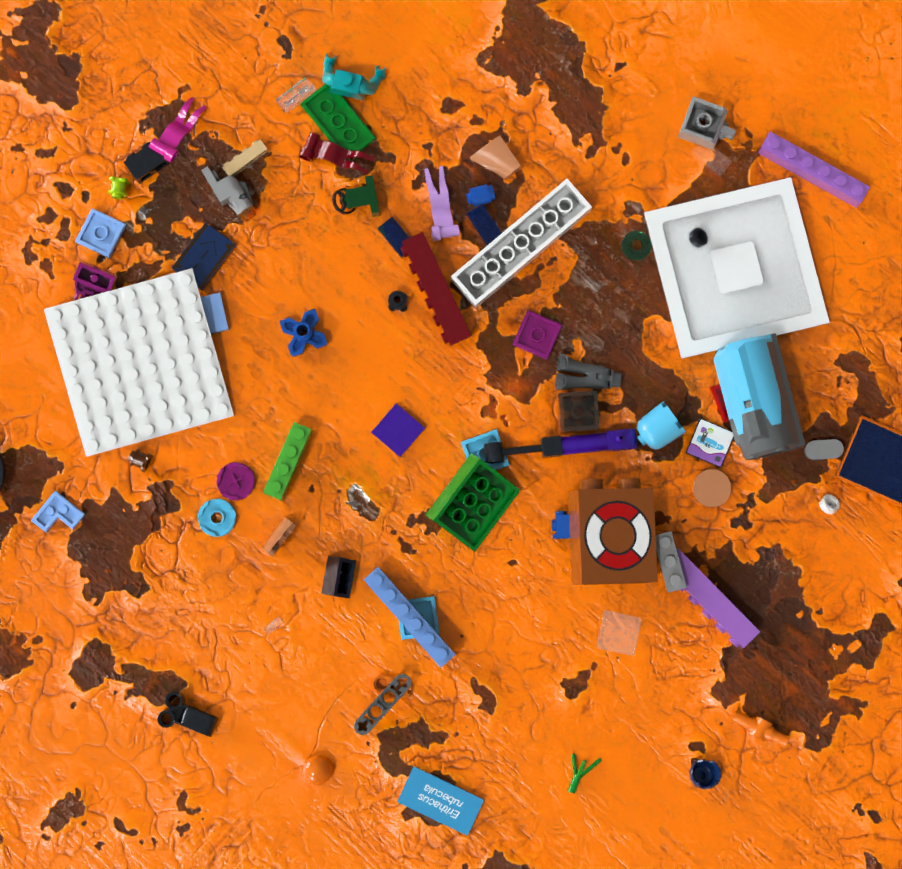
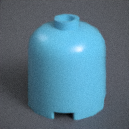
(659, 427)

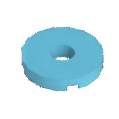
(228, 517)

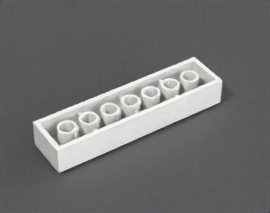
(521, 243)

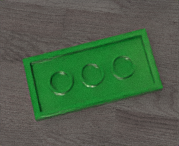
(337, 120)

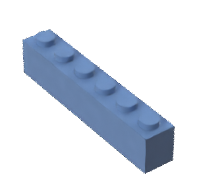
(409, 617)

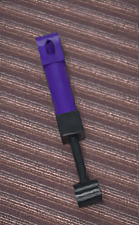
(558, 446)

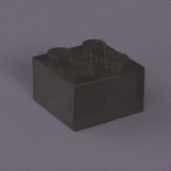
(578, 412)

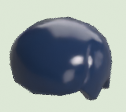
(705, 774)

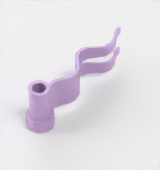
(440, 208)

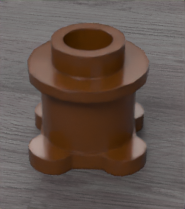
(139, 459)

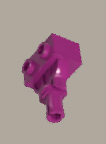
(92, 280)

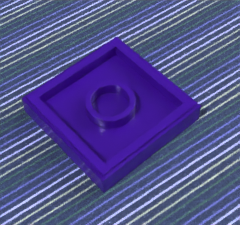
(398, 430)

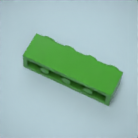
(288, 461)

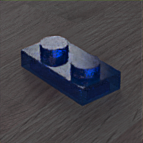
(484, 224)
(393, 234)

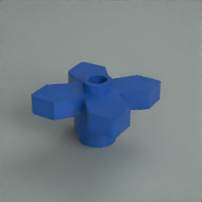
(294, 328)

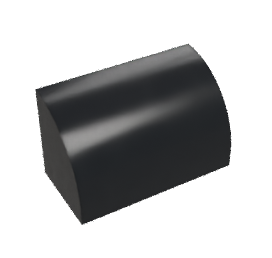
(338, 577)

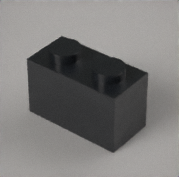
(145, 163)

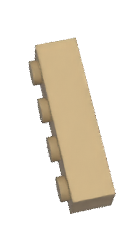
(245, 159)

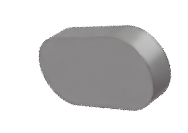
(823, 449)

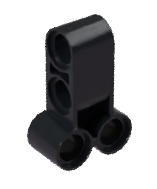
(188, 716)

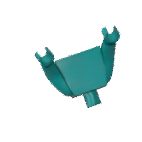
(348, 83)

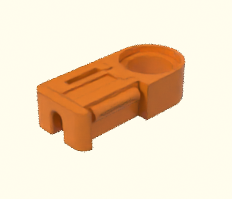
(389, 680)

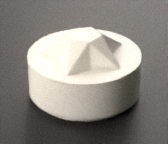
(829, 504)

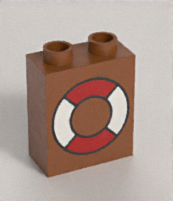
(612, 533)

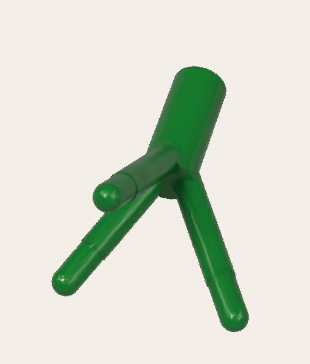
(578, 775)

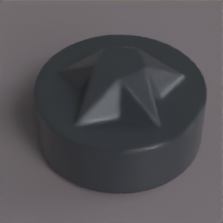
(698, 237)

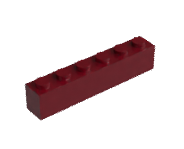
(436, 289)

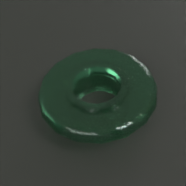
(633, 254)

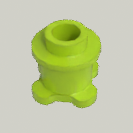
(118, 187)

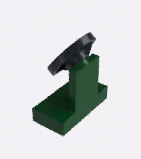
(357, 198)

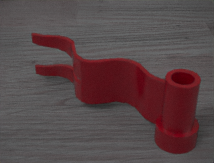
(331, 152)

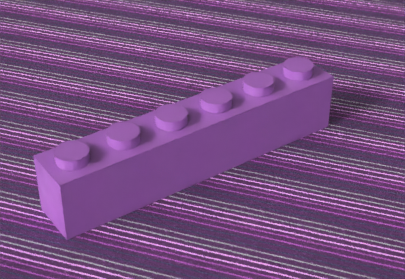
(813, 170)
(716, 605)

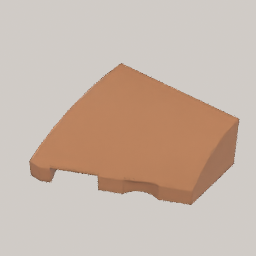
(497, 158)
(278, 537)

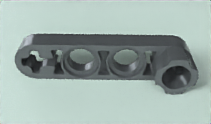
(385, 707)

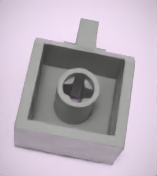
(714, 126)

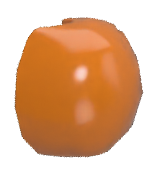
(317, 770)

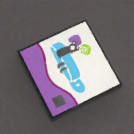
(710, 443)

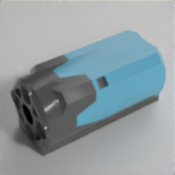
(758, 397)

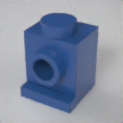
(561, 525)

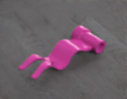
(175, 132)

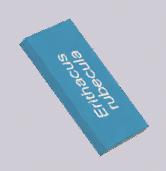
(440, 800)

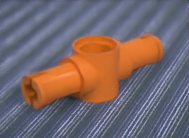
(760, 729)

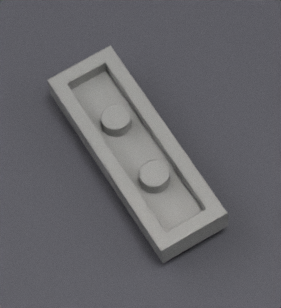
(669, 562)

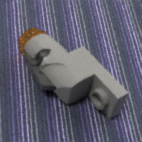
(232, 192)

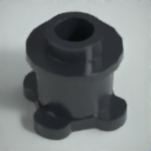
(397, 306)

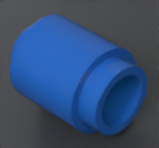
(480, 195)

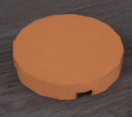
(711, 488)

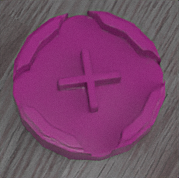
(235, 481)

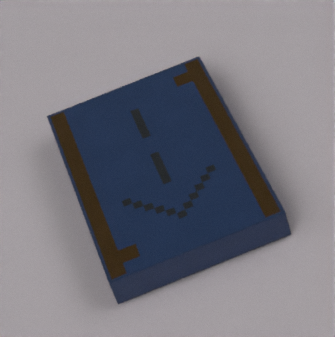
(205, 255)

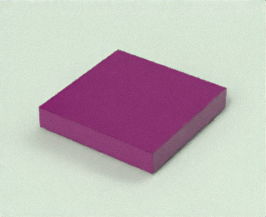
(537, 335)

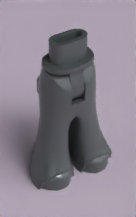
(596, 376)

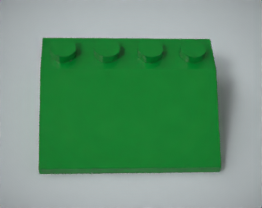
(473, 502)

